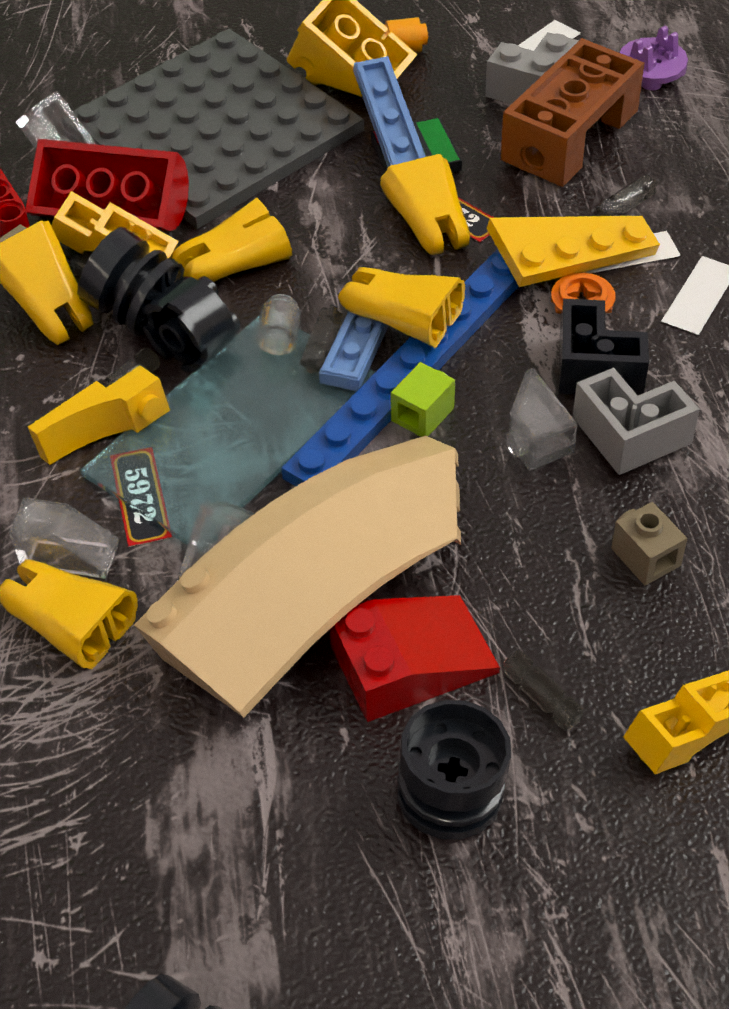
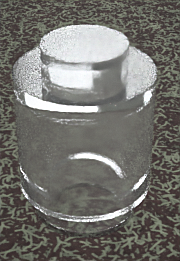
(278, 325)

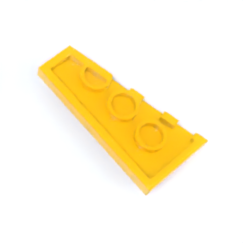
(558, 246)

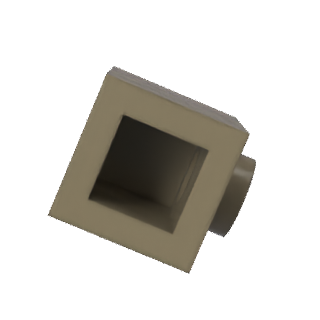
(648, 543)

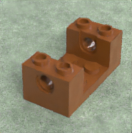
(550, 119)

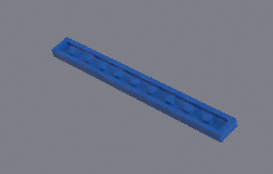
(370, 407)

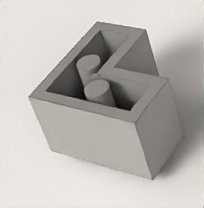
(515, 69)
(632, 426)

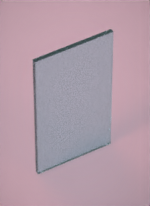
(223, 434)

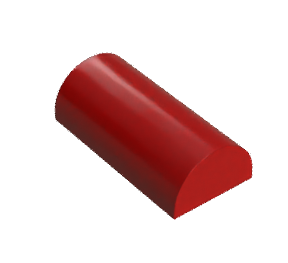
(138, 180)

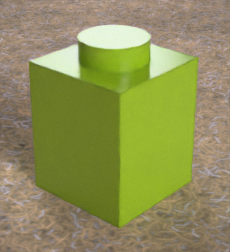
(422, 400)

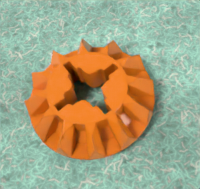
(591, 285)

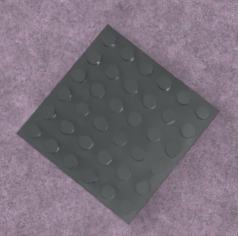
(230, 117)

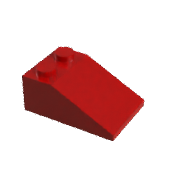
(409, 651)

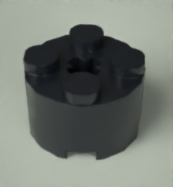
(190, 322)

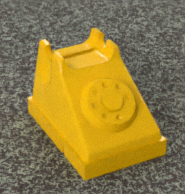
(338, 37)

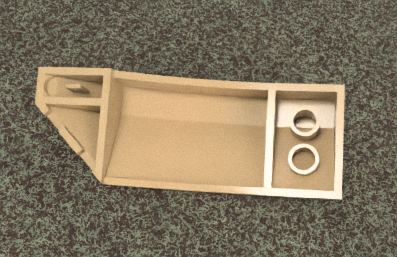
(302, 567)

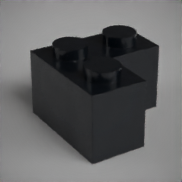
(591, 349)

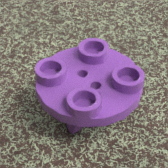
(662, 58)

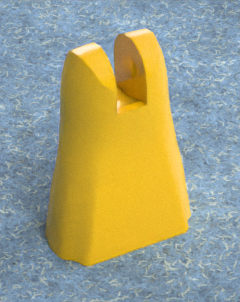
(428, 201)
(237, 244)
(41, 280)
(409, 303)
(70, 610)

